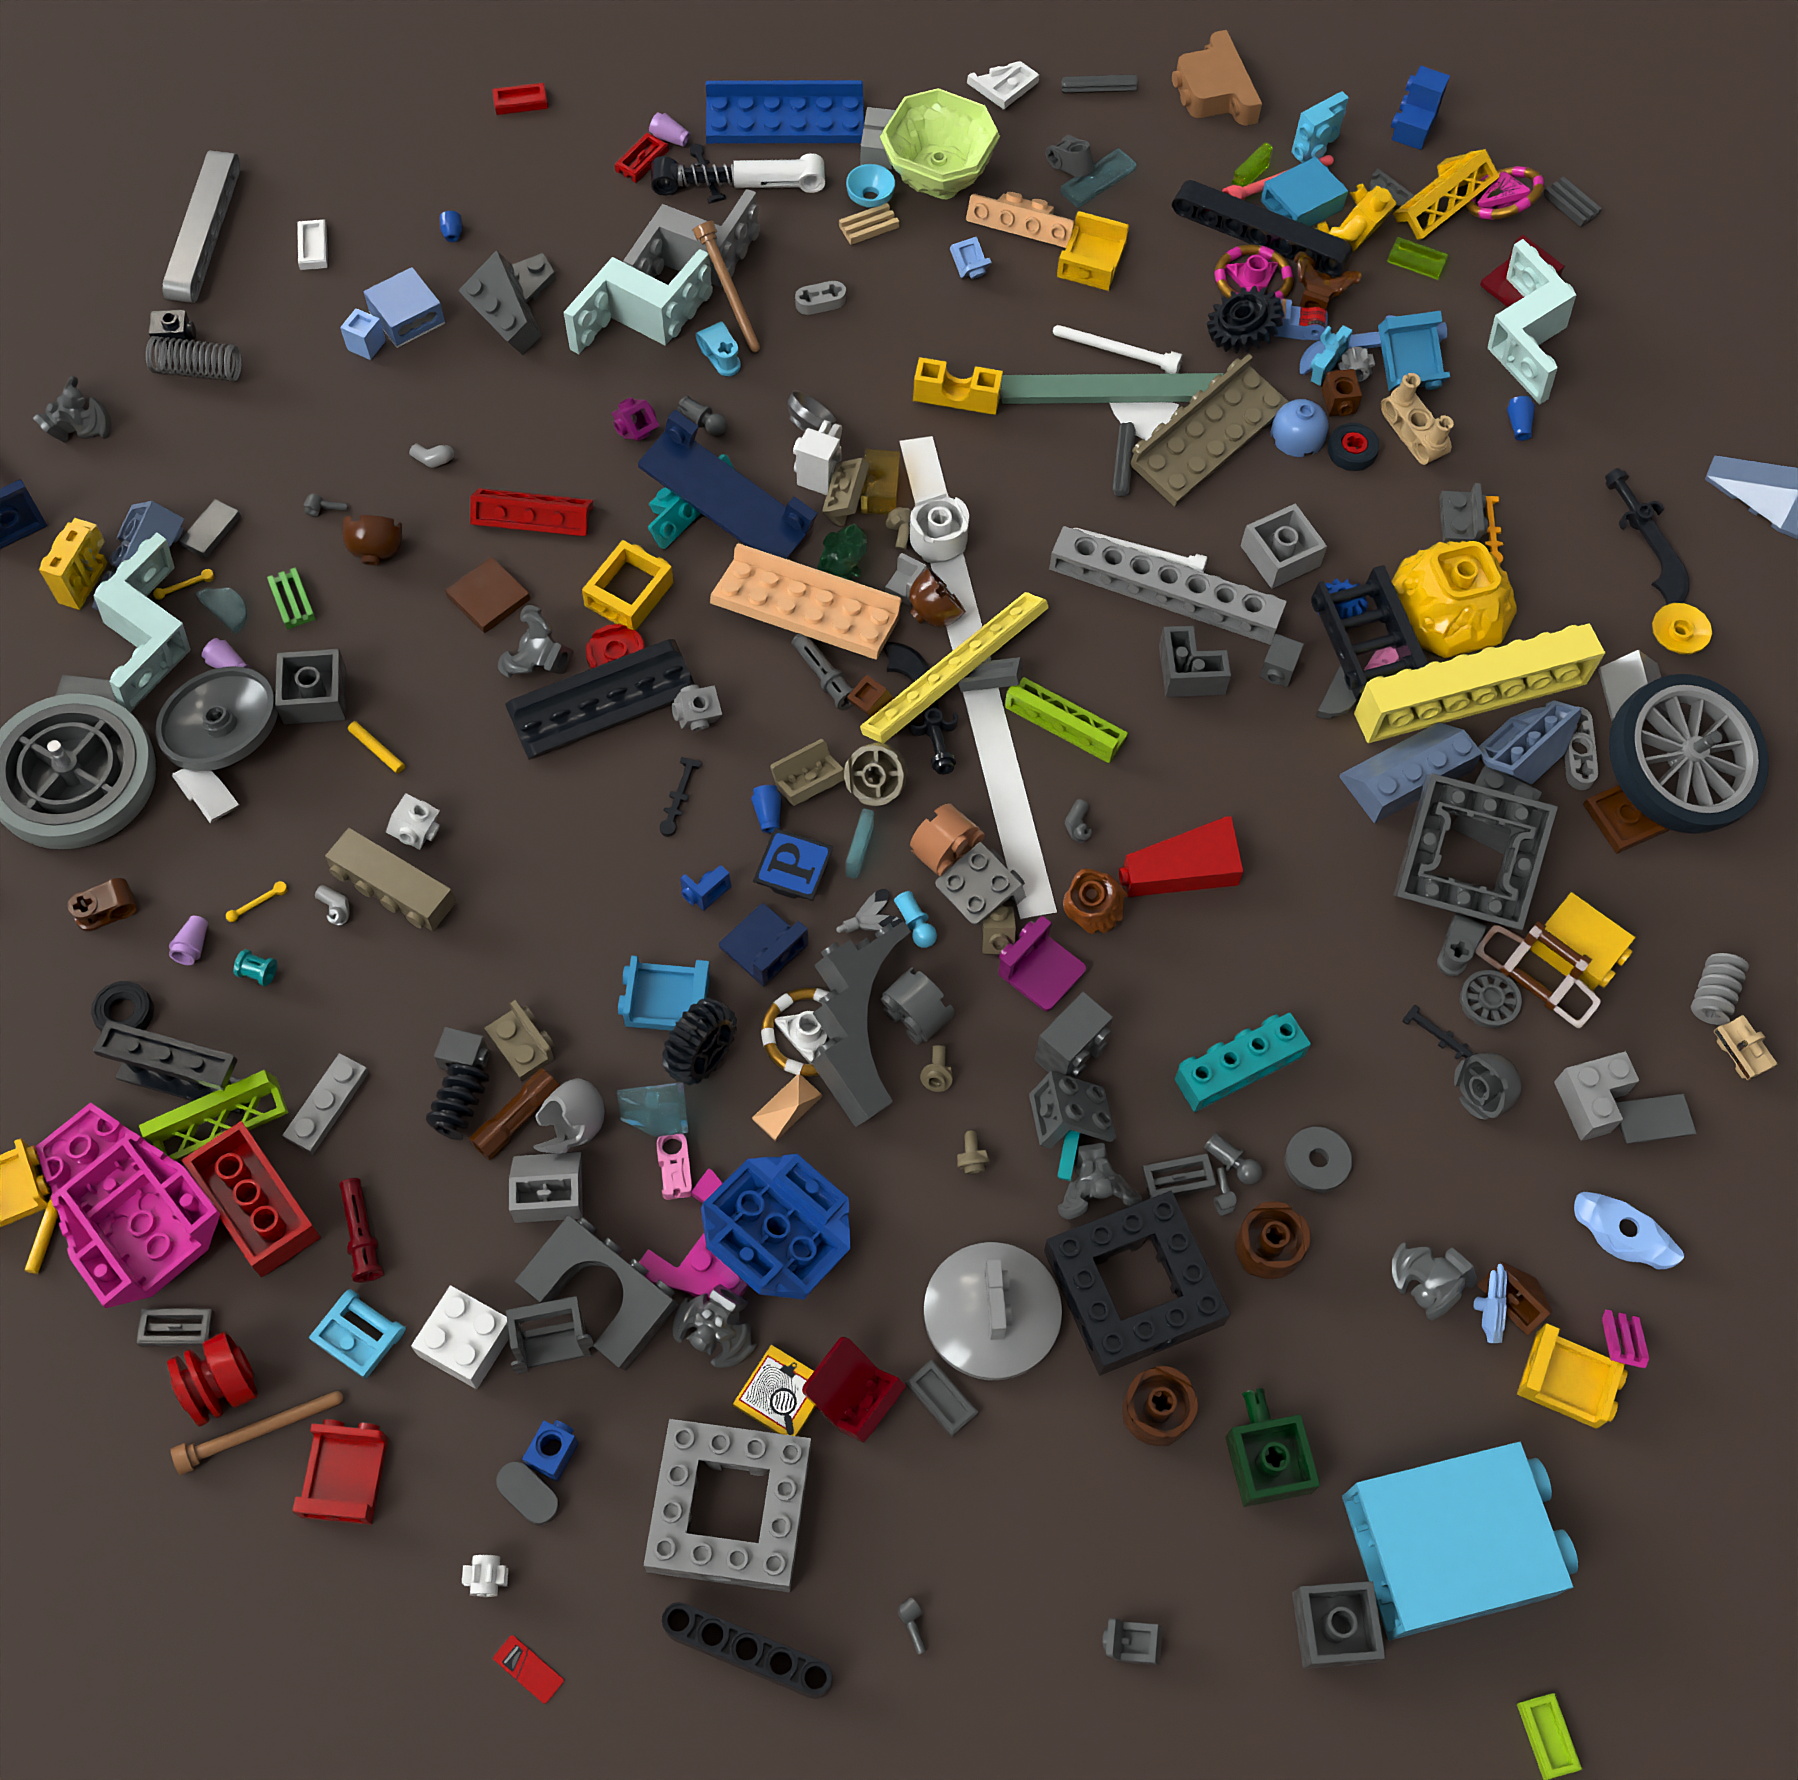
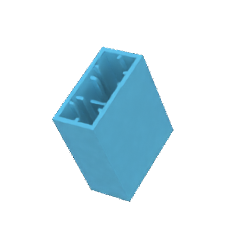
(1459, 1539)

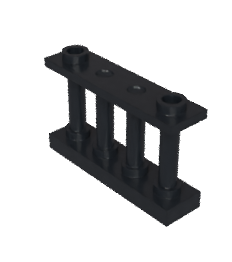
(1388, 611)
(166, 1062)

